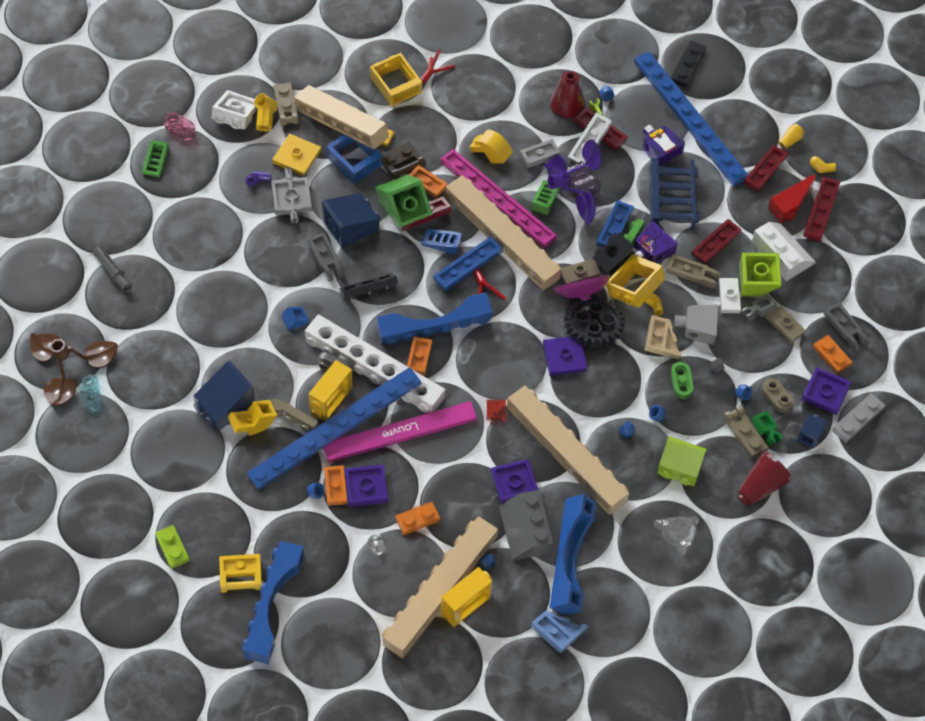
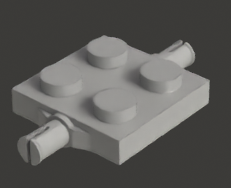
(291, 195)

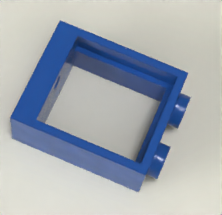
(360, 170)

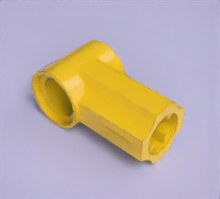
(266, 109)

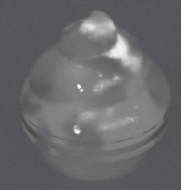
(376, 544)

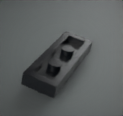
(688, 63)
(368, 286)

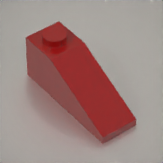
(787, 203)

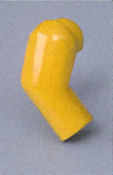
(821, 167)
(655, 302)

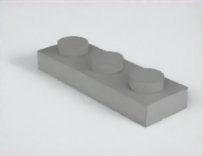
(858, 418)

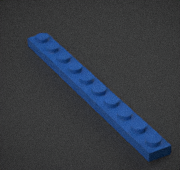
(691, 118)
(333, 428)

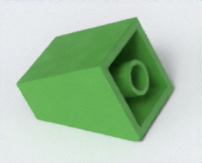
(404, 200)

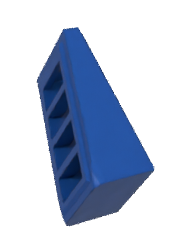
(446, 247)

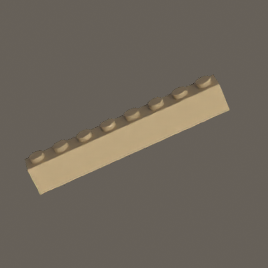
(494, 223)
(568, 450)
(427, 602)

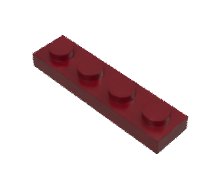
(821, 209)

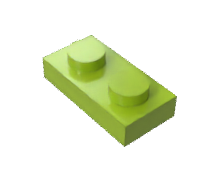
(172, 546)

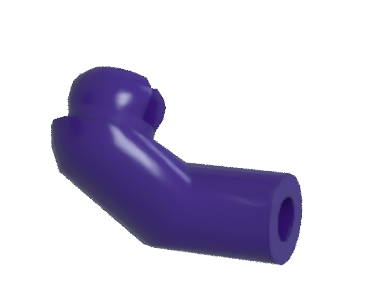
(257, 176)

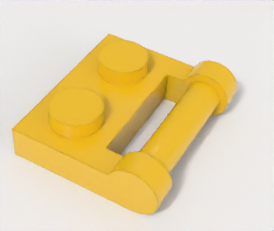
(240, 567)

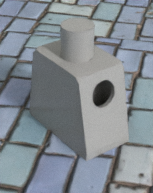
(699, 323)

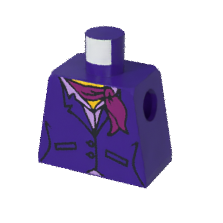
(655, 244)

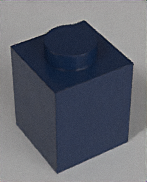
(811, 430)

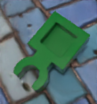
(766, 425)

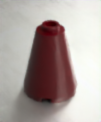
(568, 96)
(763, 479)

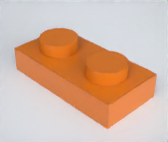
(432, 184)
(832, 354)
(419, 355)
(335, 485)
(417, 518)

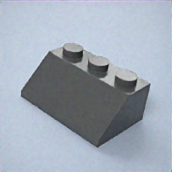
(526, 526)

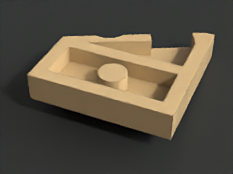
(661, 338)

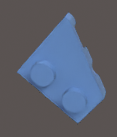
(557, 630)

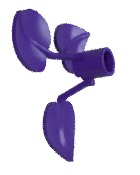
(560, 179)

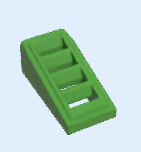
(156, 145)
(540, 206)

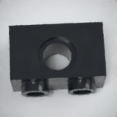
(612, 264)

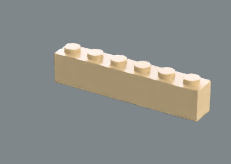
(341, 117)

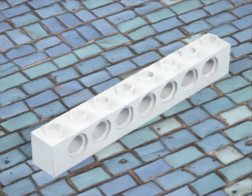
(370, 355)

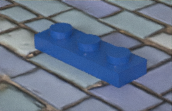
(616, 222)

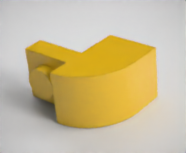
(493, 146)
(255, 419)

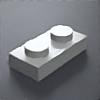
(539, 153)

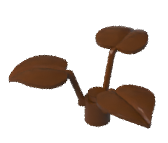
(48, 344)

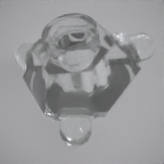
(678, 531)

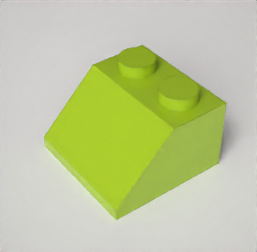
(759, 273)
(681, 461)

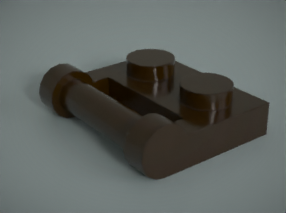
(400, 156)

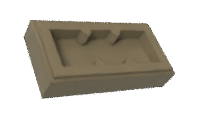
(579, 272)
(786, 324)

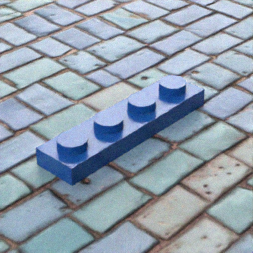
(467, 263)

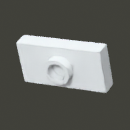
(729, 295)

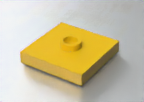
(296, 154)

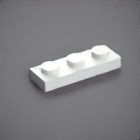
(595, 130)

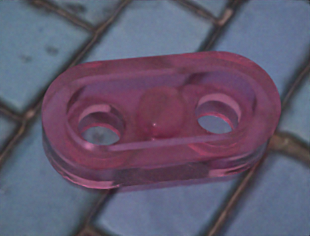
(183, 127)

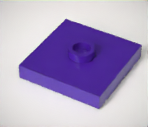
(564, 356)
(826, 391)
(513, 479)
(366, 485)

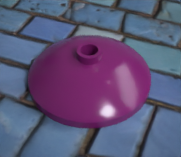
(584, 288)

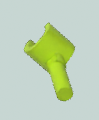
(595, 107)

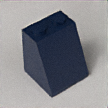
(349, 218)
(222, 394)

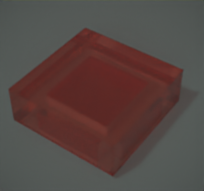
(496, 410)

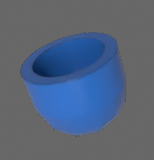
(606, 93)
(743, 392)
(657, 413)
(627, 429)
(315, 490)
(487, 561)

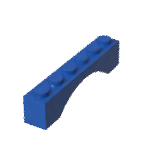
(397, 328)
(577, 518)
(286, 564)

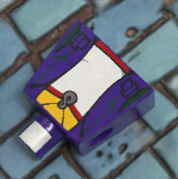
(662, 144)

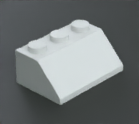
(776, 239)

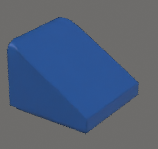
(294, 317)

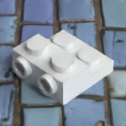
(234, 110)

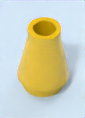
(792, 135)

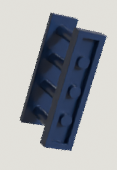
(657, 200)

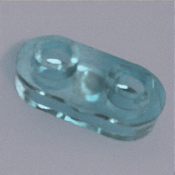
(90, 391)

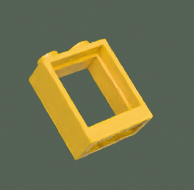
(401, 92)
(642, 267)
(330, 391)
(466, 596)

